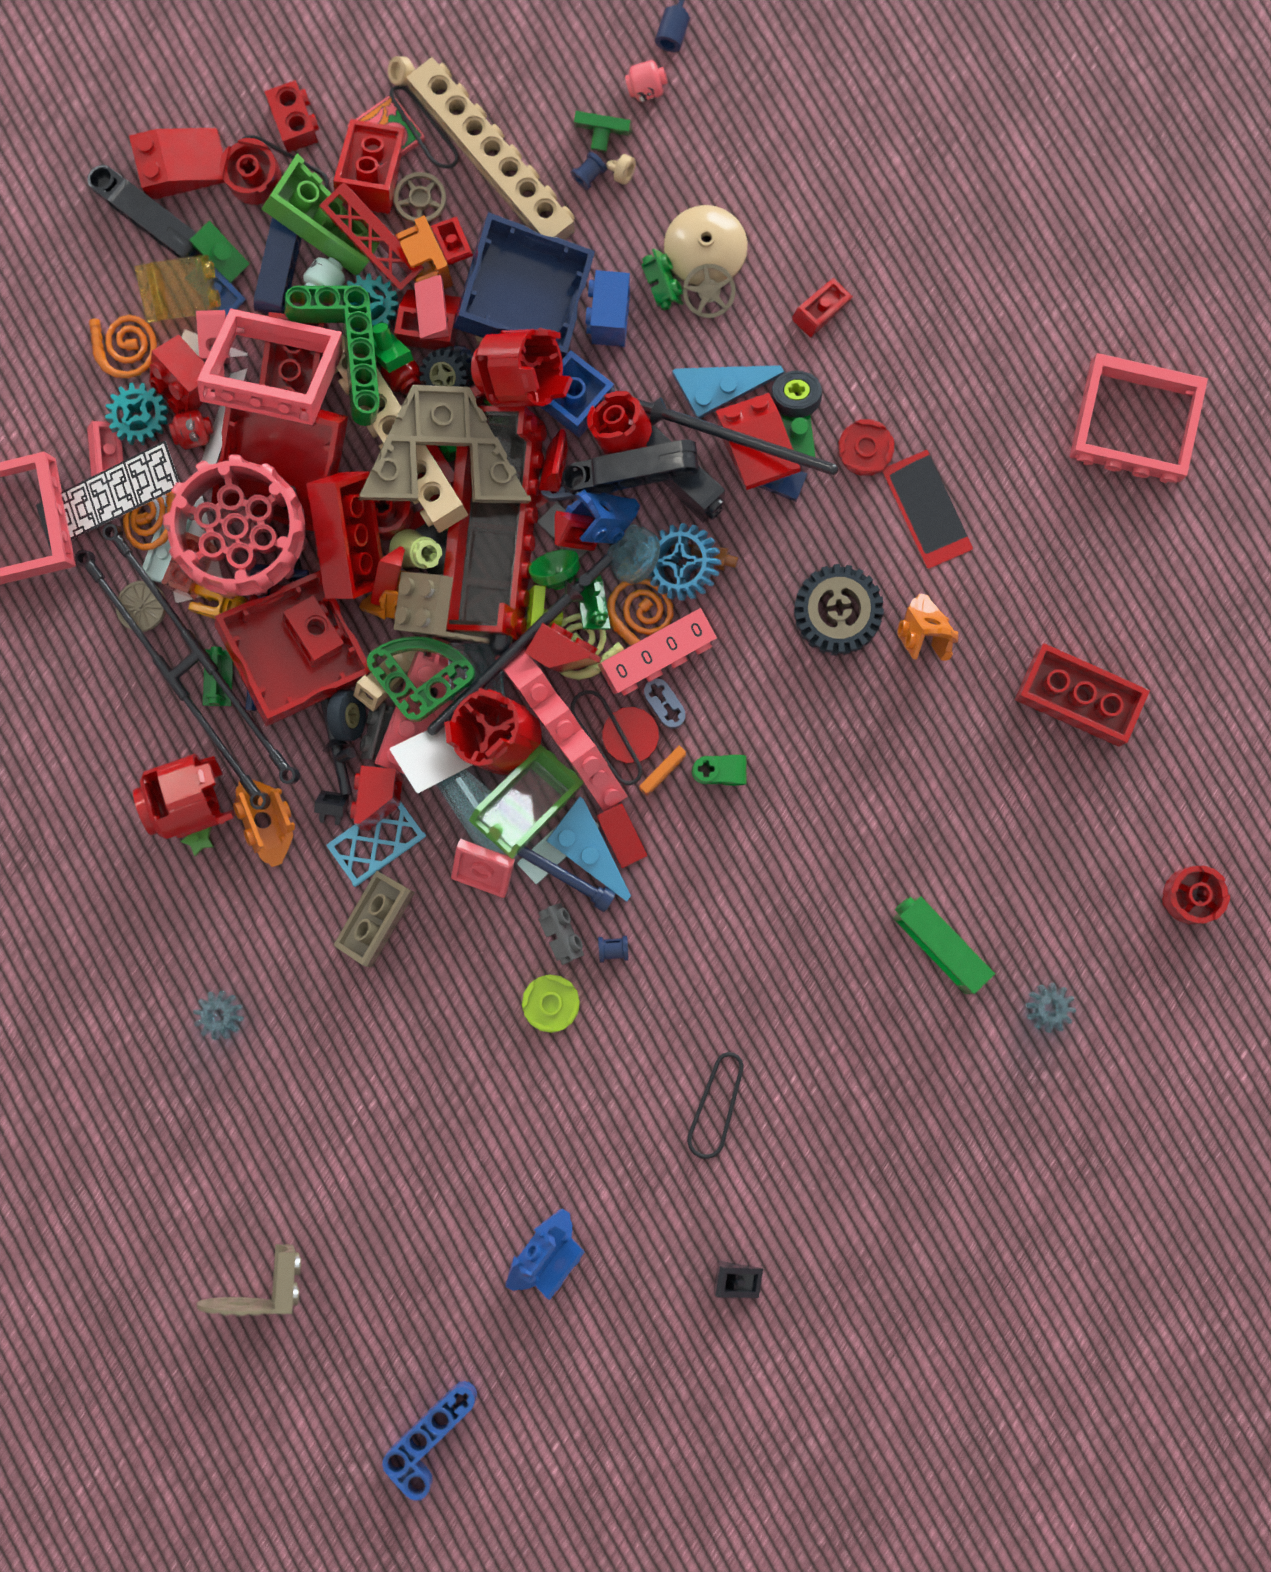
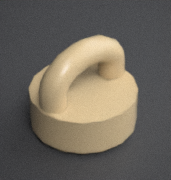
(399, 69)
(623, 168)

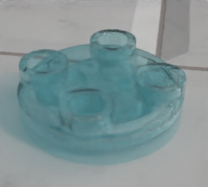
(635, 554)

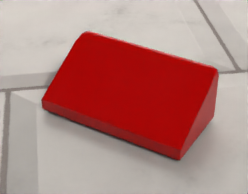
(554, 463)
(570, 528)
(387, 574)

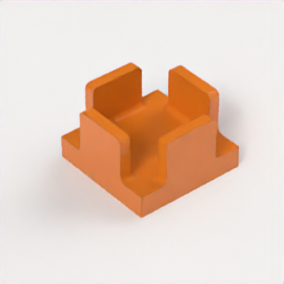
(422, 249)

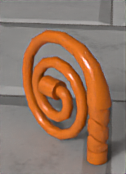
(130, 344)
(145, 518)
(644, 606)

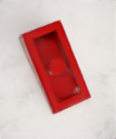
(452, 240)
(821, 307)
(622, 835)

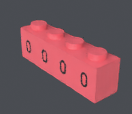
(657, 651)

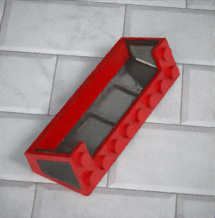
(494, 543)

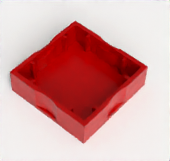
(292, 448)
(272, 661)

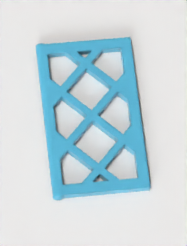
(399, 848)

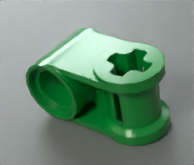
(727, 770)

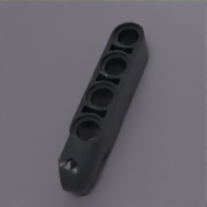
(142, 211)
(632, 468)

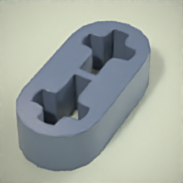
(659, 708)

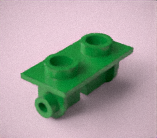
(659, 269)
(594, 609)
(212, 692)

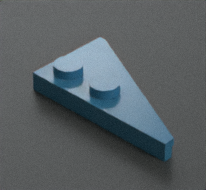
(717, 386)
(582, 843)

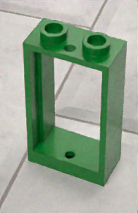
(942, 945)

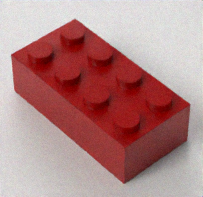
(289, 366)
(345, 534)
(1082, 695)

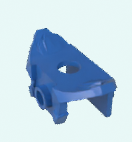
(607, 526)
(546, 1257)

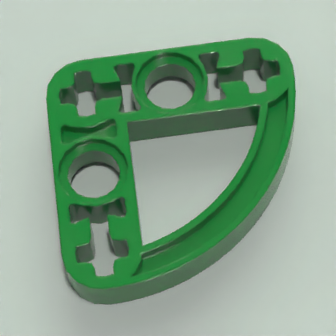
(422, 693)

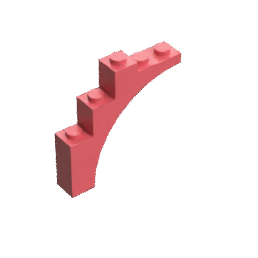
(565, 730)

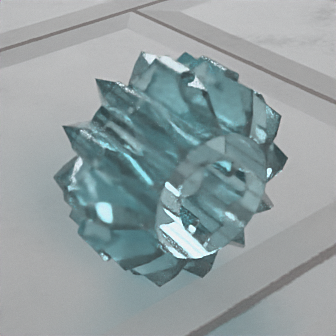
(1045, 997)
(207, 1018)

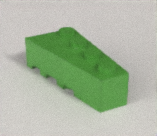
(296, 206)

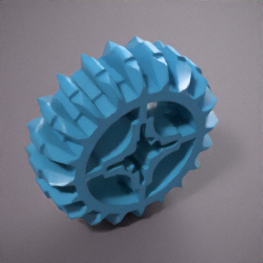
(683, 574)

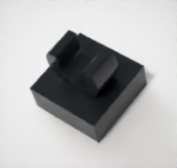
(331, 804)

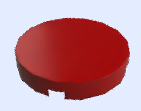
(866, 447)
(639, 730)

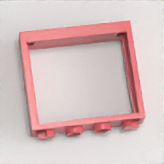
(1149, 376)
(262, 398)
(55, 516)

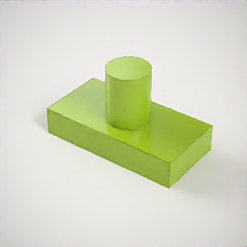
(536, 607)

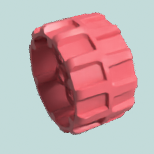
(230, 472)

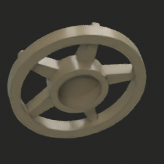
(420, 197)
(709, 290)

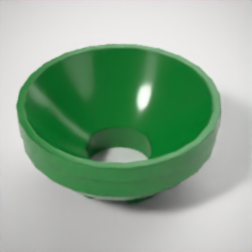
(555, 568)

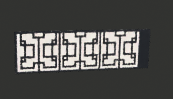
(116, 491)

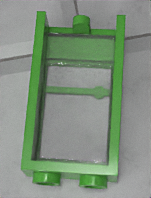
(526, 801)

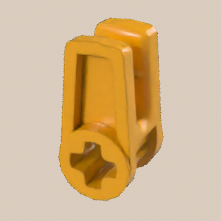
(224, 603)

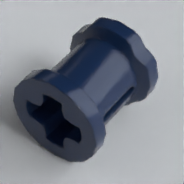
(588, 170)
(613, 949)

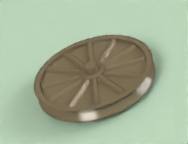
(141, 606)

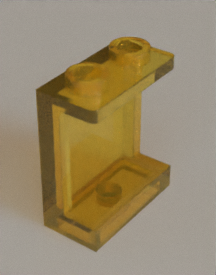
(177, 287)

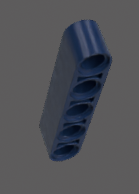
(276, 269)

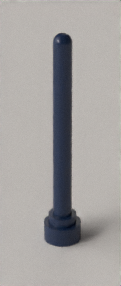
(599, 896)

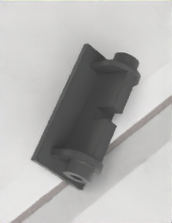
(378, 724)
(557, 921)

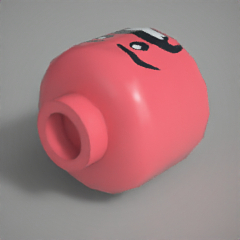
(646, 81)

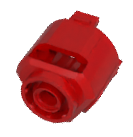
(520, 368)
(481, 730)
(180, 797)

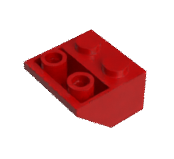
(408, 327)
(175, 374)
(558, 651)
(377, 795)

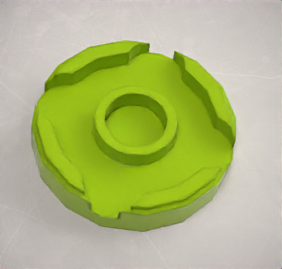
(550, 1003)

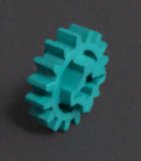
(380, 305)
(142, 403)

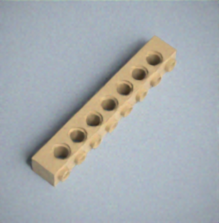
(435, 76)
(447, 508)

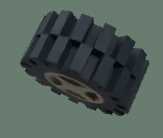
(442, 359)

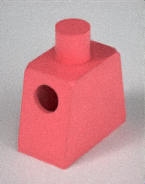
(208, 327)

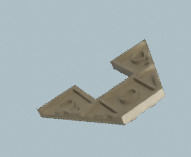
(448, 419)

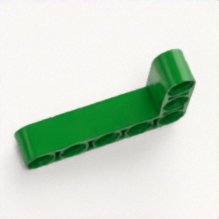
(355, 342)

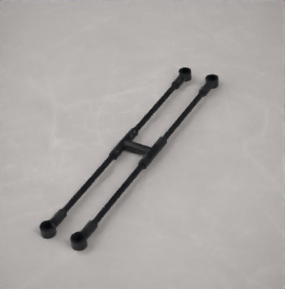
(173, 675)

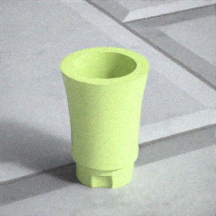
(419, 550)

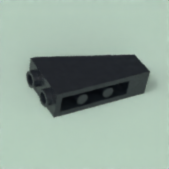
(698, 492)

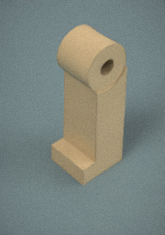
(374, 689)

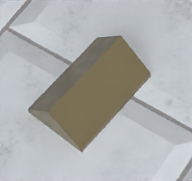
(374, 919)

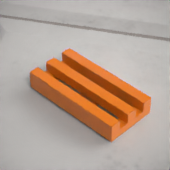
(663, 771)

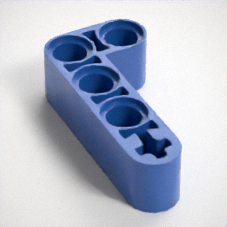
(433, 1433)

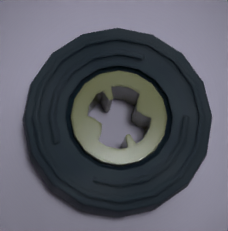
(346, 716)

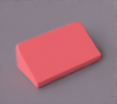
(431, 308)
(104, 447)

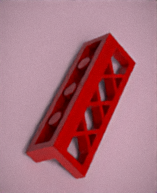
(377, 229)

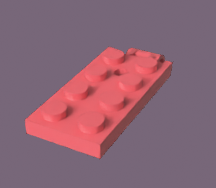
(400, 727)

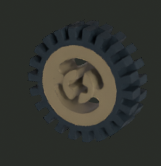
(833, 582)

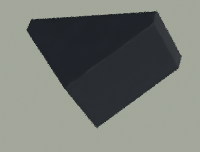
(737, 1280)

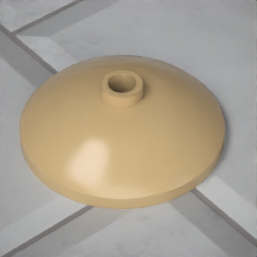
(688, 251)

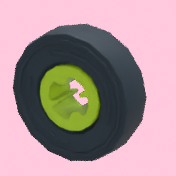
(808, 389)

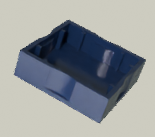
(522, 282)

